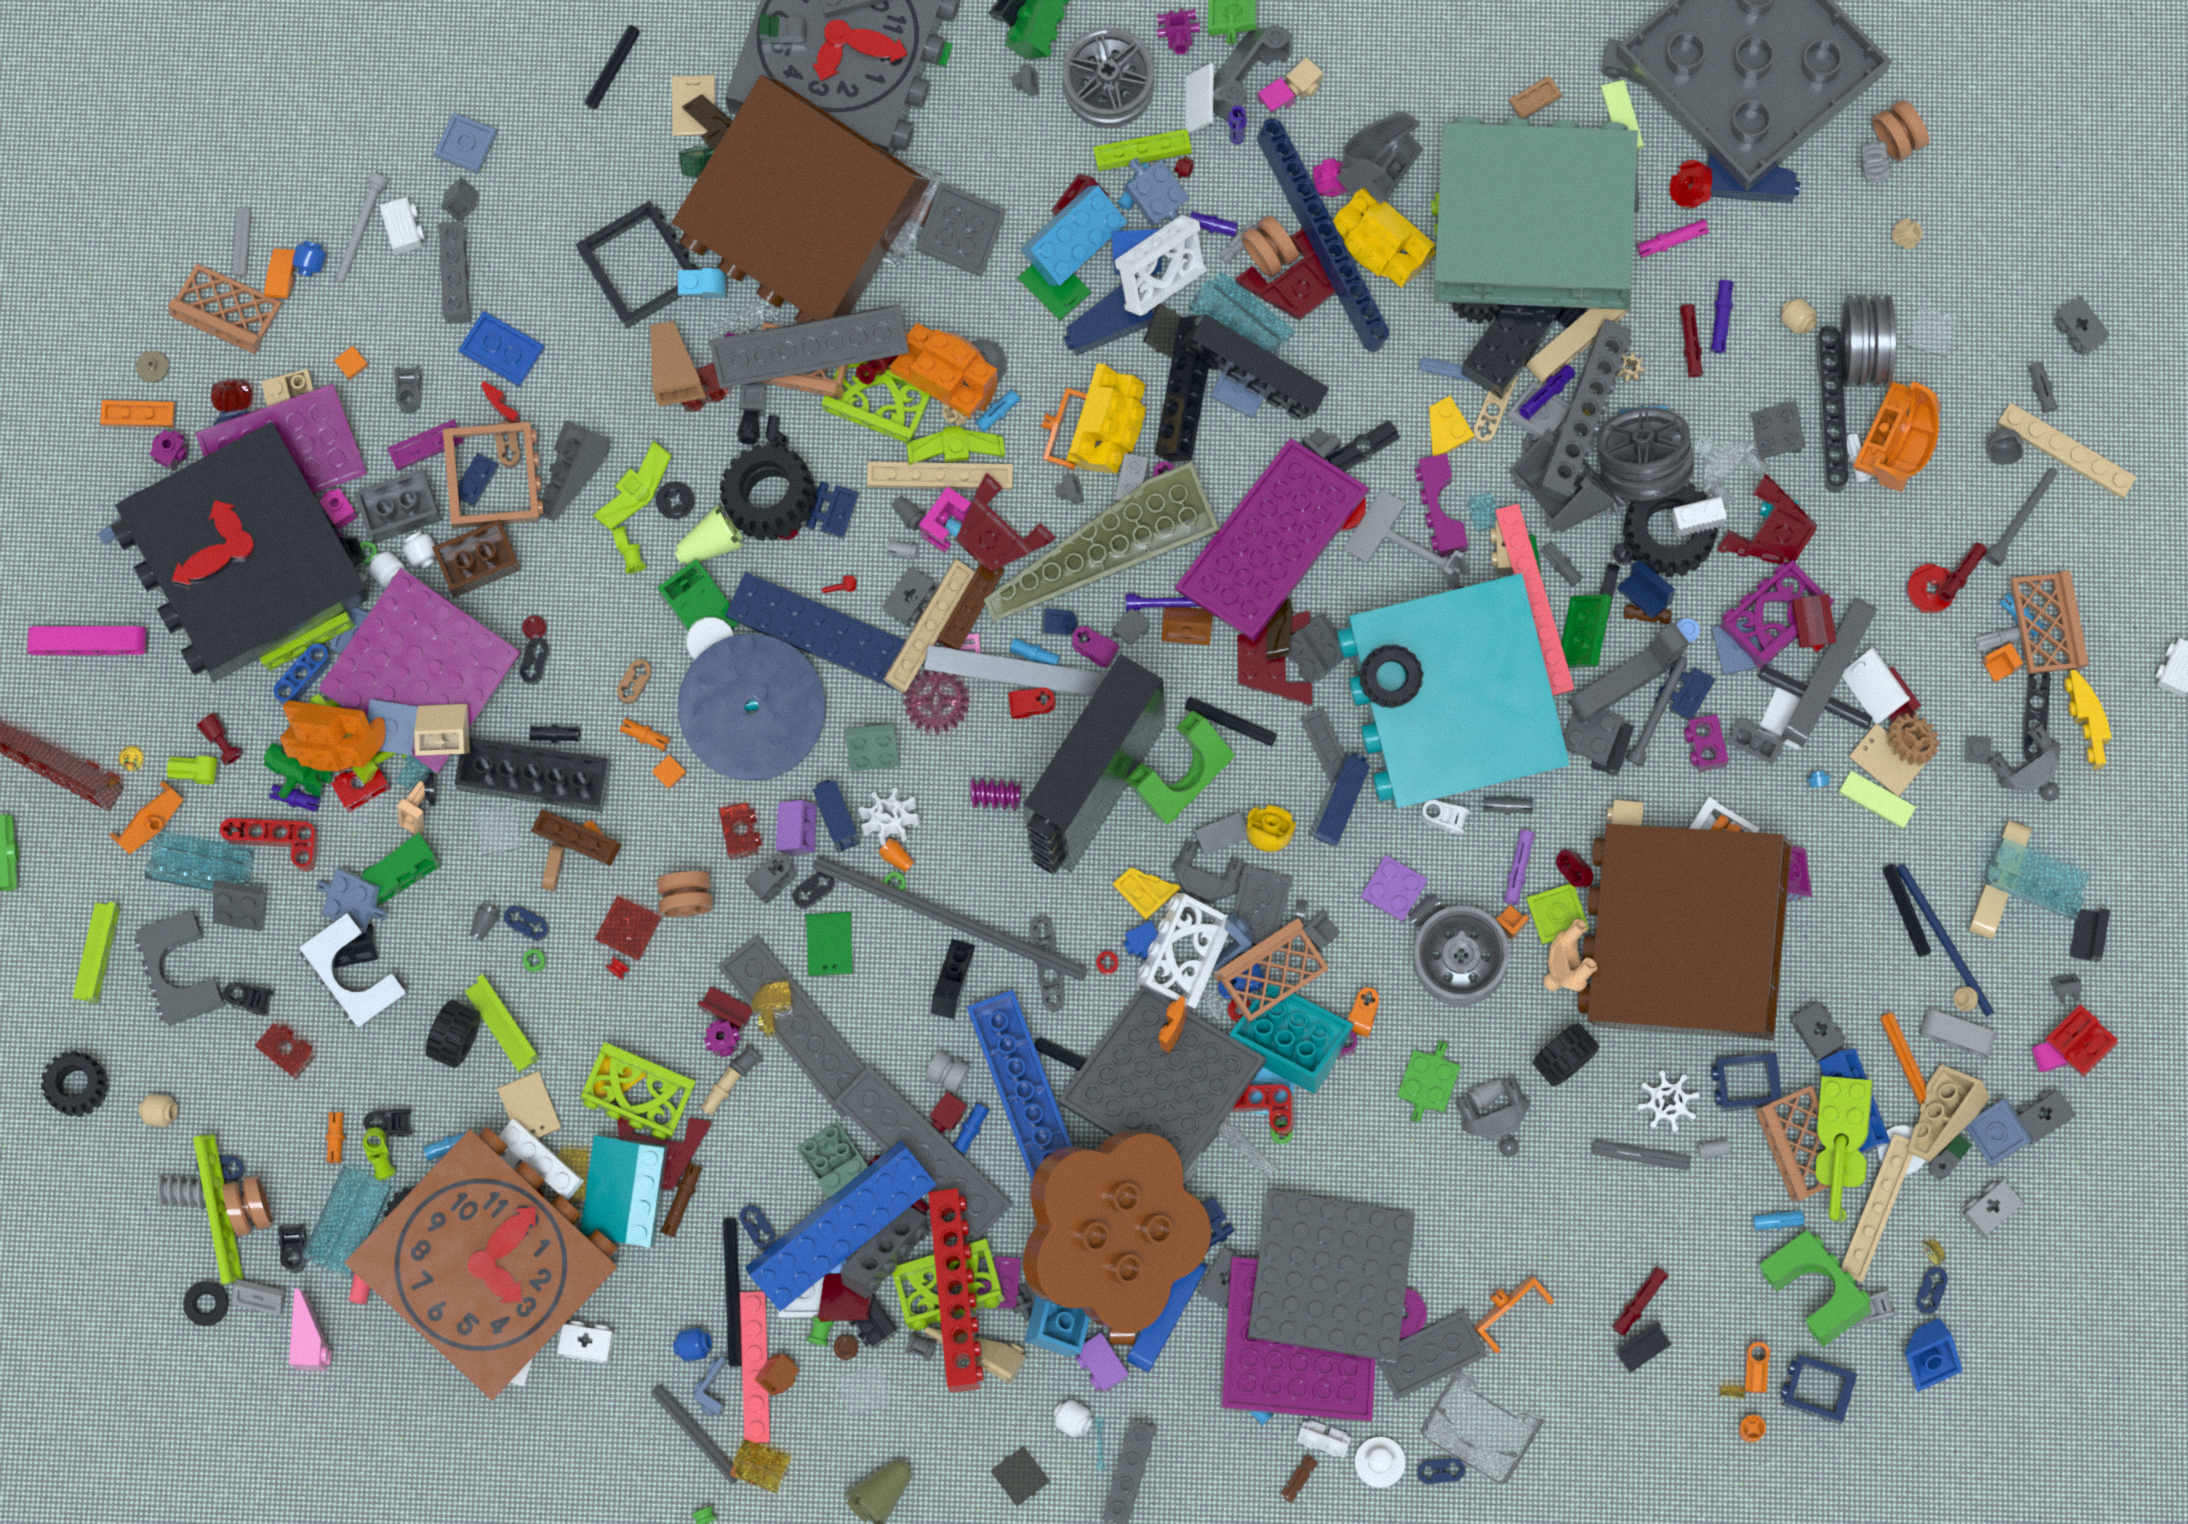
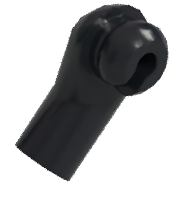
(773, 434)

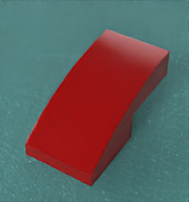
(497, 400)

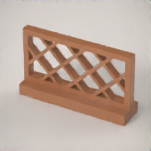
(211, 322)
(812, 382)
(2069, 622)
(1261, 951)
(1780, 1145)

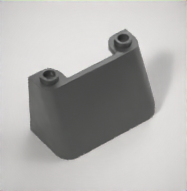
(1260, 44)
(1589, 498)

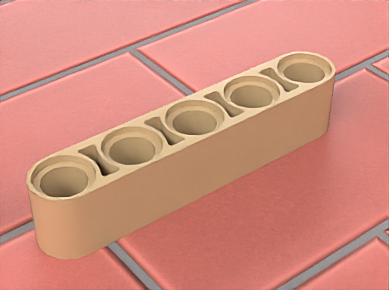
(1571, 342)
(1993, 900)

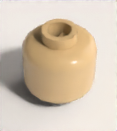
(1799, 316)
(158, 1110)

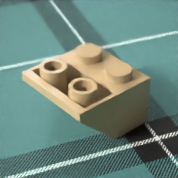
(286, 386)
(442, 730)

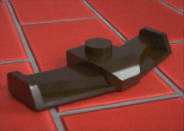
(709, 118)
(1280, 632)

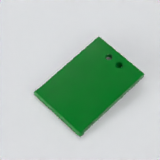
(1055, 298)
(829, 944)

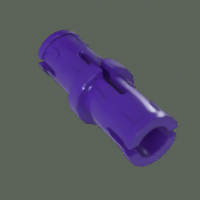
(1215, 224)
(296, 798)

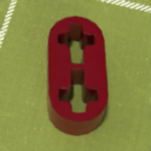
(1571, 873)

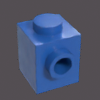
(1139, 940)

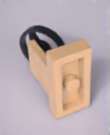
(409, 815)

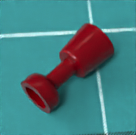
(214, 732)

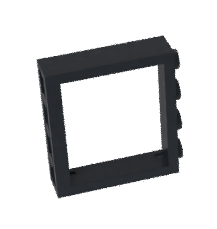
(617, 228)

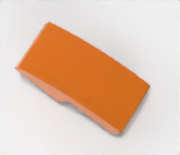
(279, 274)
(1176, 1018)

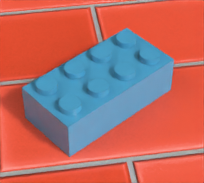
(1073, 235)
(1057, 1328)

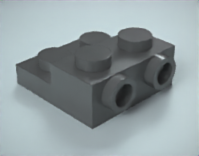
(1316, 649)

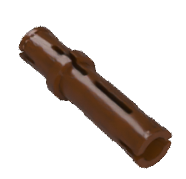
(681, 1199)

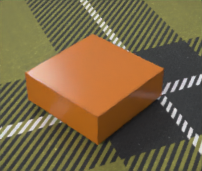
(351, 363)
(668, 772)

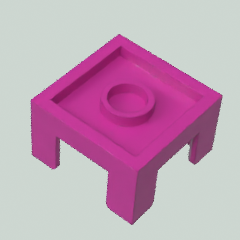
(932, 524)

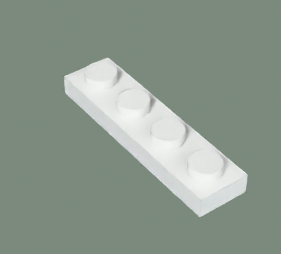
(541, 1159)

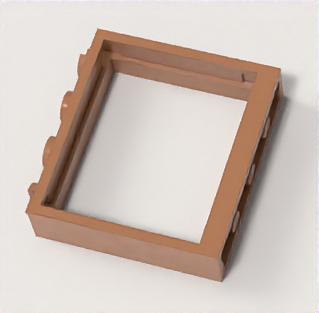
(533, 481)

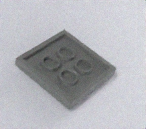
(960, 229)

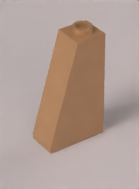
(672, 369)

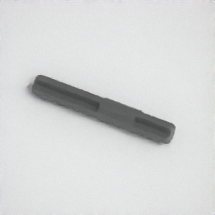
(1641, 1155)

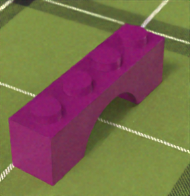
(1447, 534)

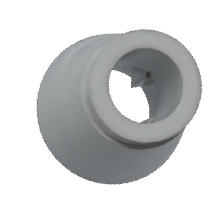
(1485, 1094)

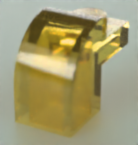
(770, 999)

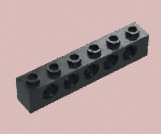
(1181, 401)

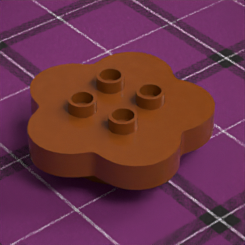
(1114, 1229)

